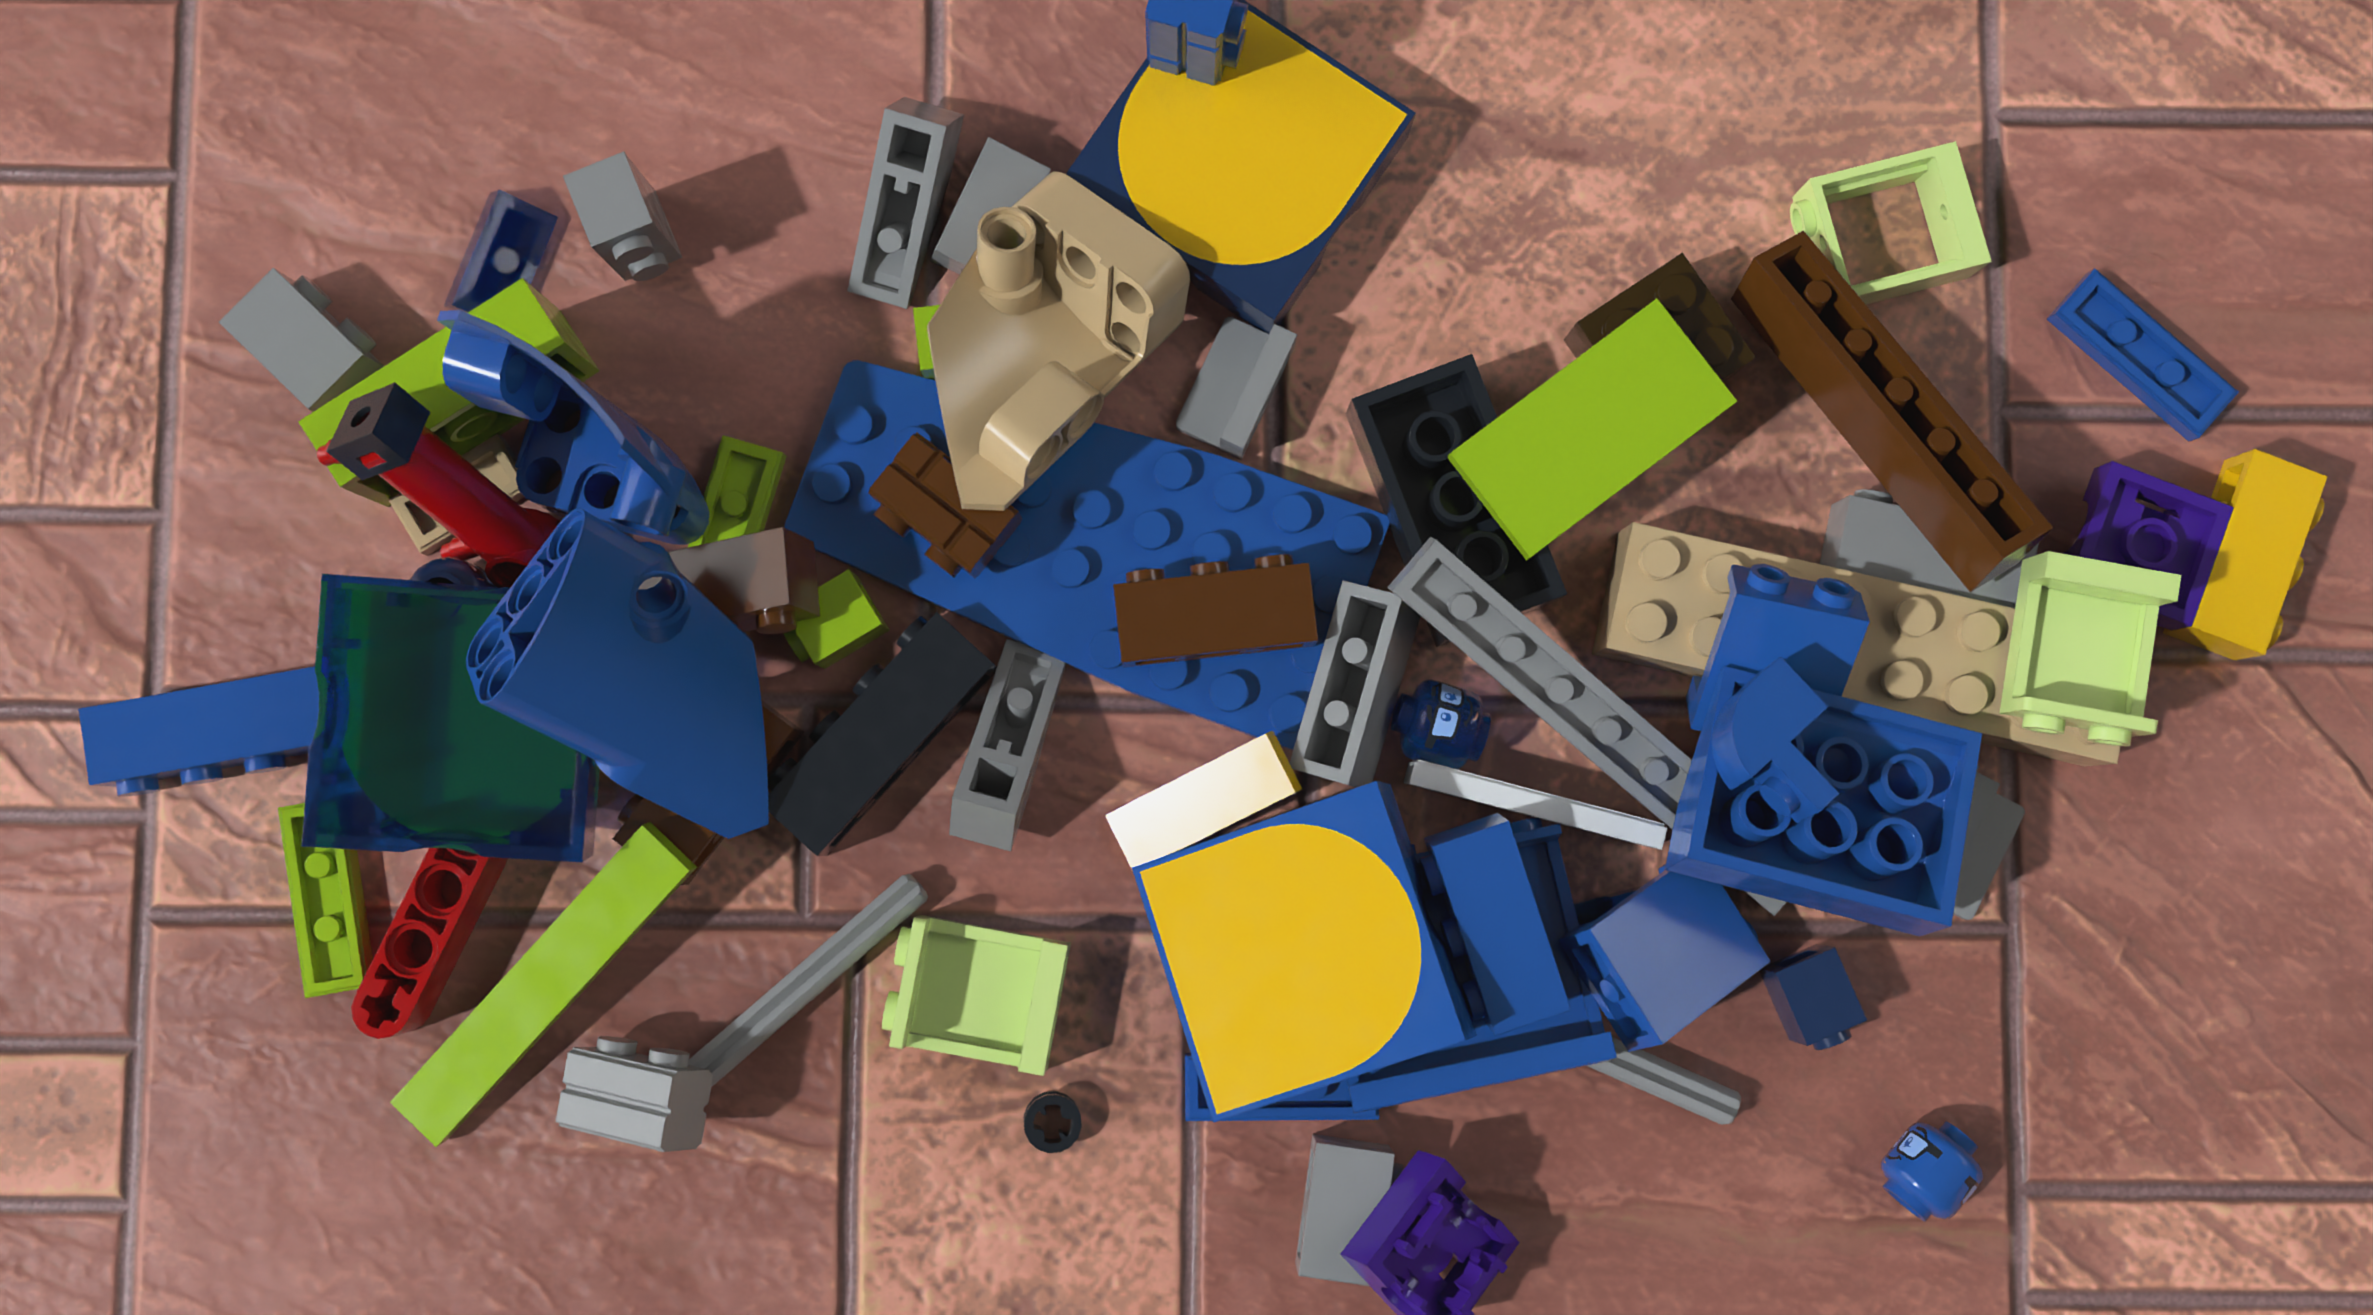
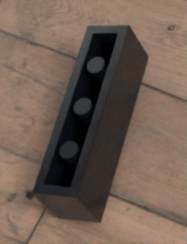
(878, 734)

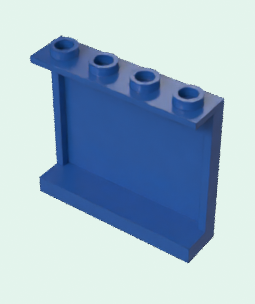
(1529, 1051)

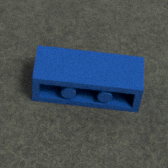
(1494, 924)

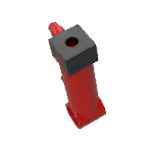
(389, 438)

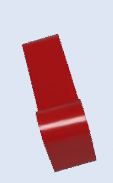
(448, 930)

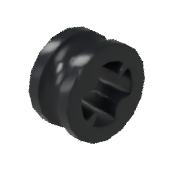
(1035, 1132)

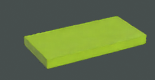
(1591, 429)

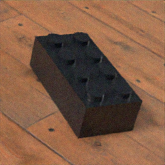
(1405, 445)

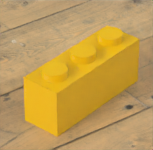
(2258, 554)

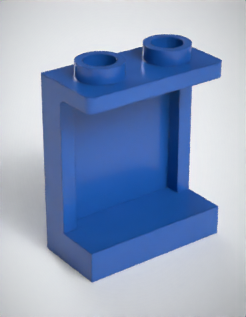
(1777, 615)
(1664, 956)

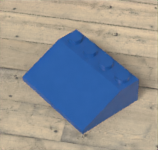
(1875, 853)

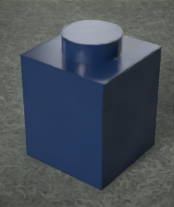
(1813, 997)

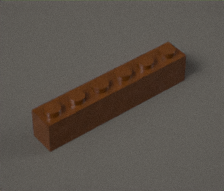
(1889, 412)

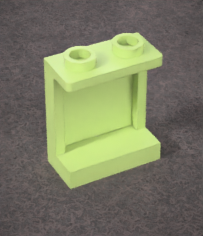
(2084, 646)
(977, 992)

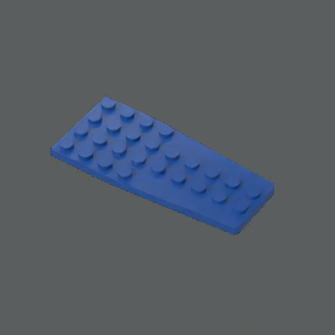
(1086, 522)

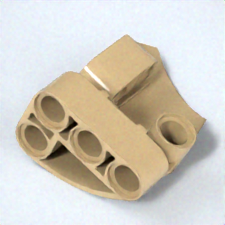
(1043, 330)

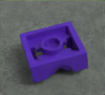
(2176, 541)
(1418, 1232)

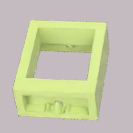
(1945, 203)

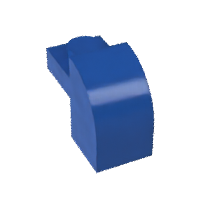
(1755, 741)

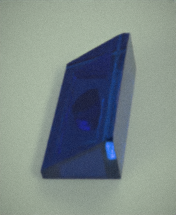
(501, 250)

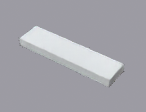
(1535, 803)

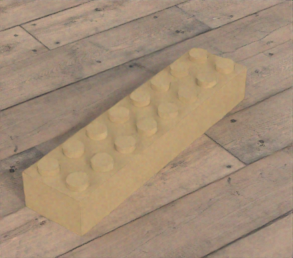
(1919, 655)

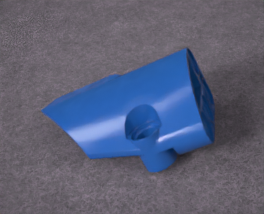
(600, 452)
(630, 675)

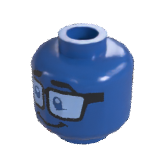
(1932, 1170)

